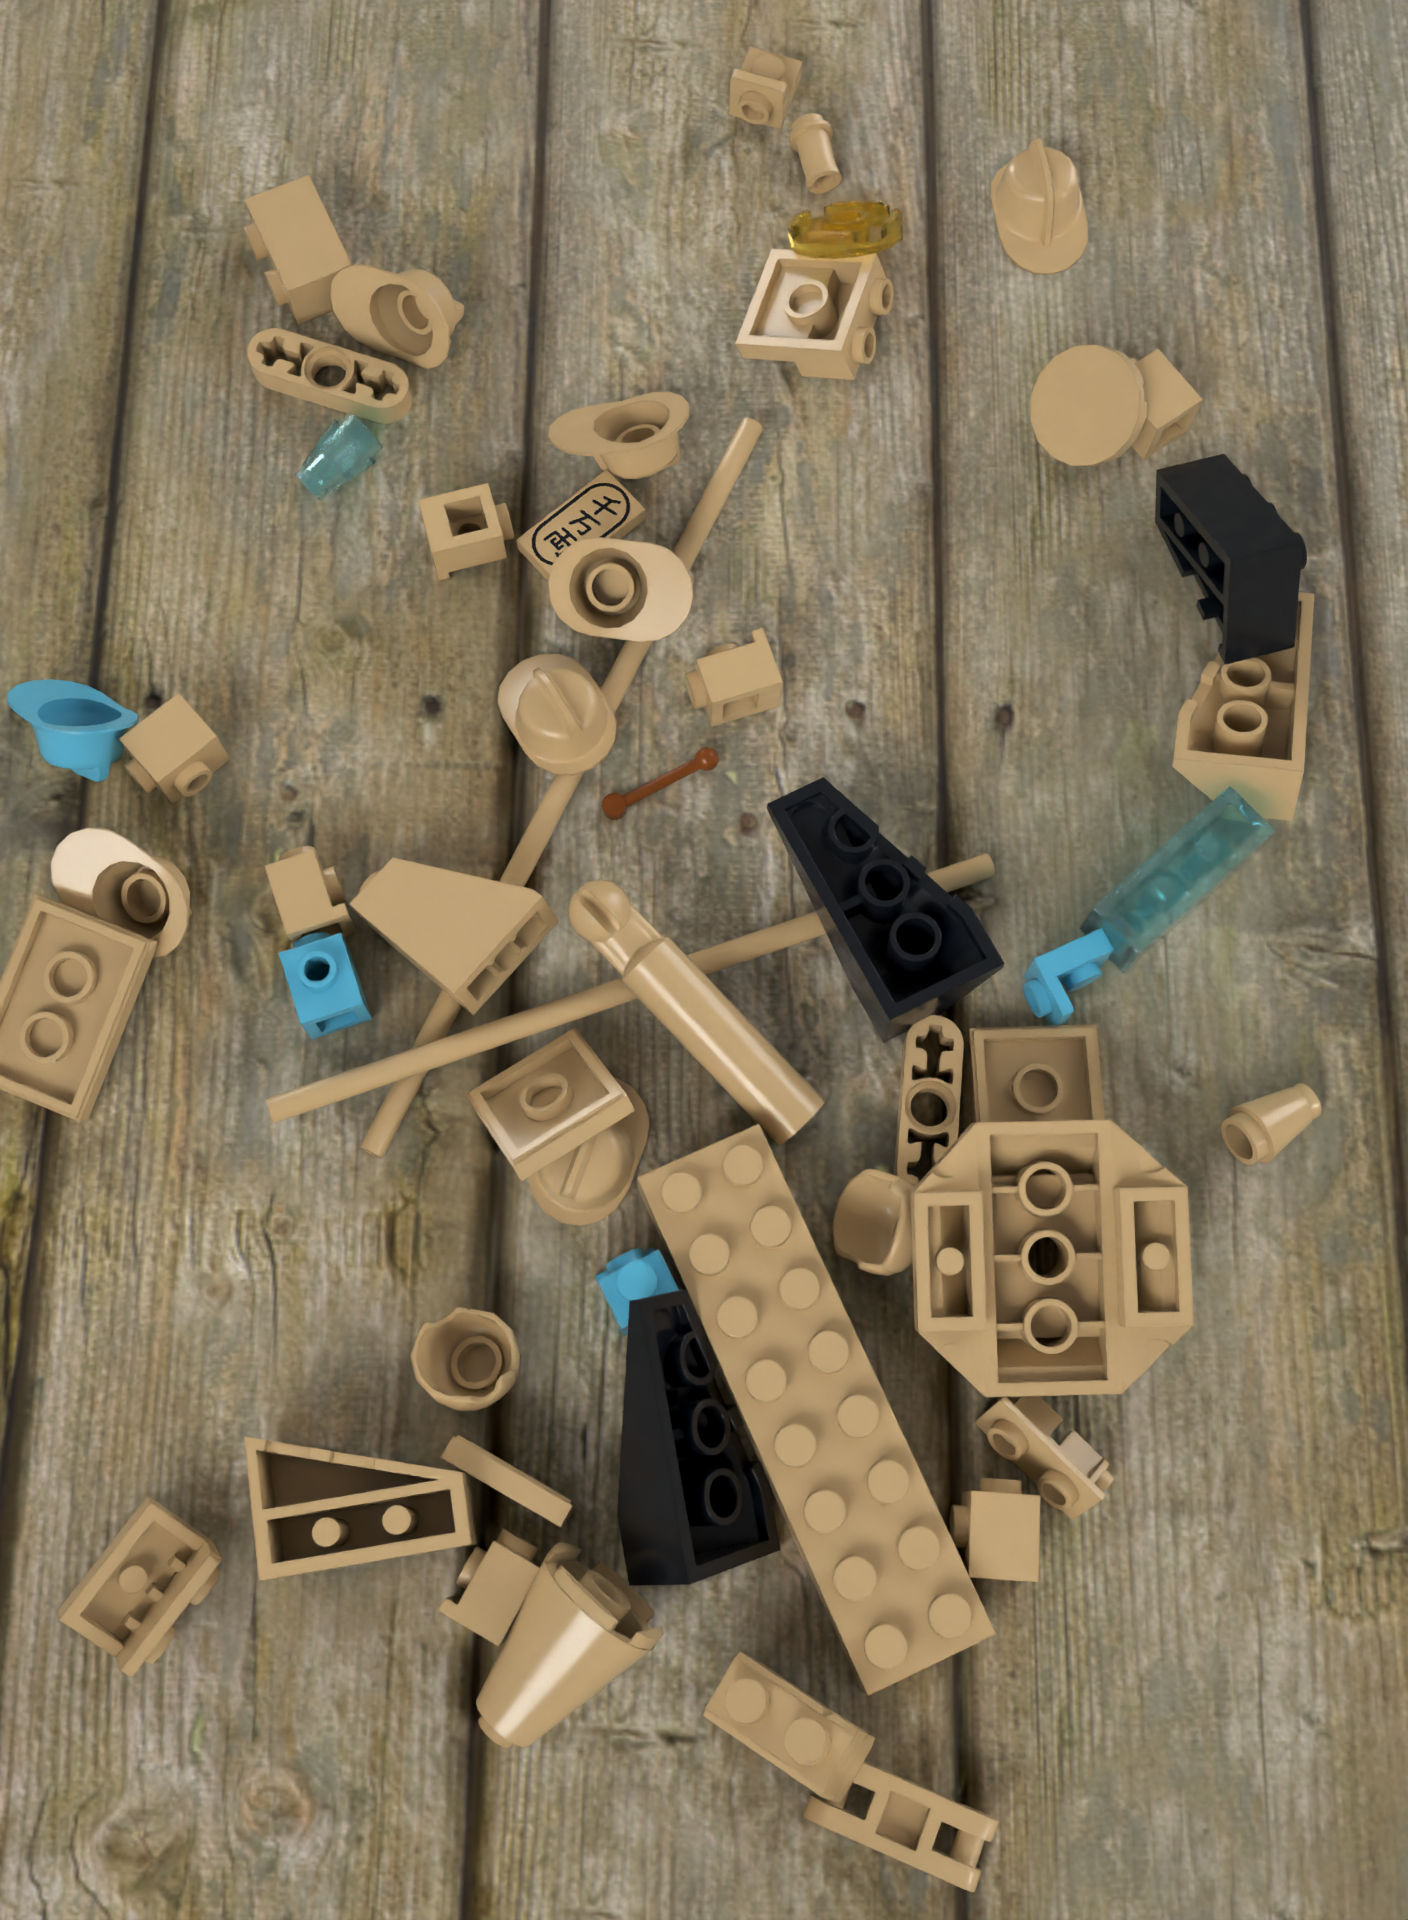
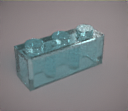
(1178, 877)

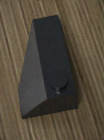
(890, 924)
(684, 1479)

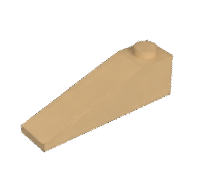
(1251, 725)

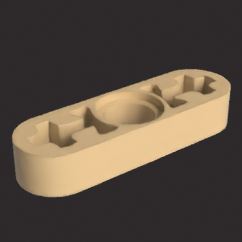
(314, 355)
(915, 1061)

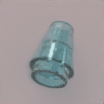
(338, 456)

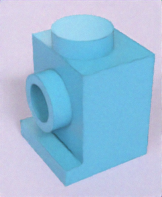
(634, 1277)

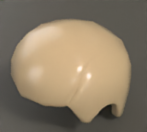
(875, 1222)
(466, 1359)

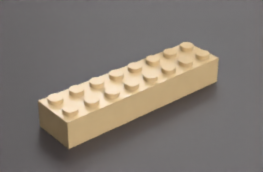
(814, 1411)

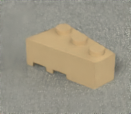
(350, 1510)

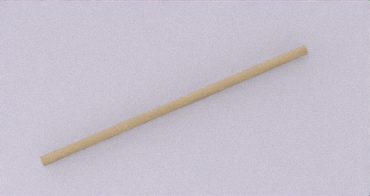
(570, 1008)

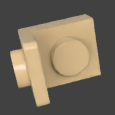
(764, 87)

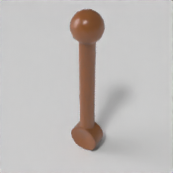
(616, 805)

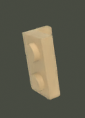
(142, 1586)

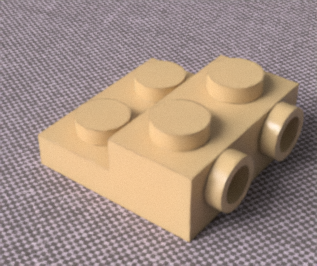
(816, 313)

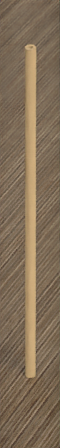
(563, 786)

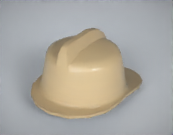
(1040, 210)
(397, 313)
(625, 436)
(620, 589)
(557, 714)
(123, 885)
(596, 1174)

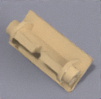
(1066, 1473)

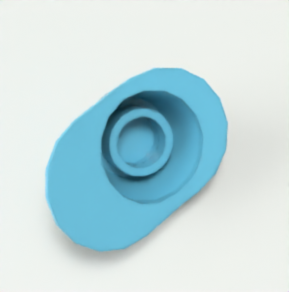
(73, 724)

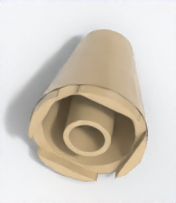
(563, 1648)

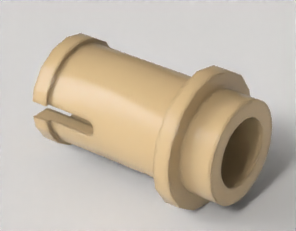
(812, 141)

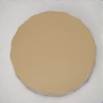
(1088, 405)

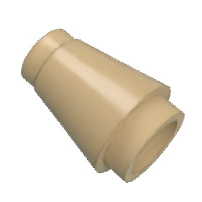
(1267, 1124)

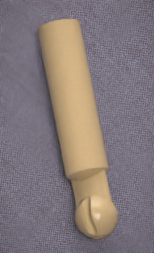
(694, 1010)

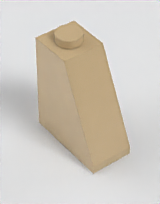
(454, 925)

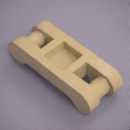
(905, 1822)

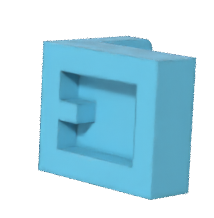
(1068, 965)

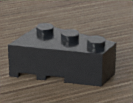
(1236, 551)

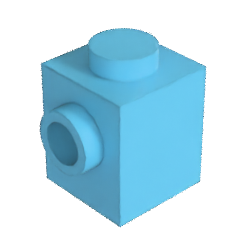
(324, 984)

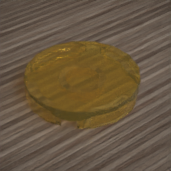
(846, 230)

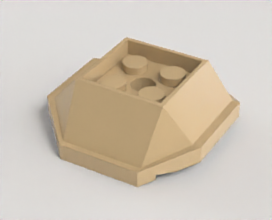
(1119, 1270)

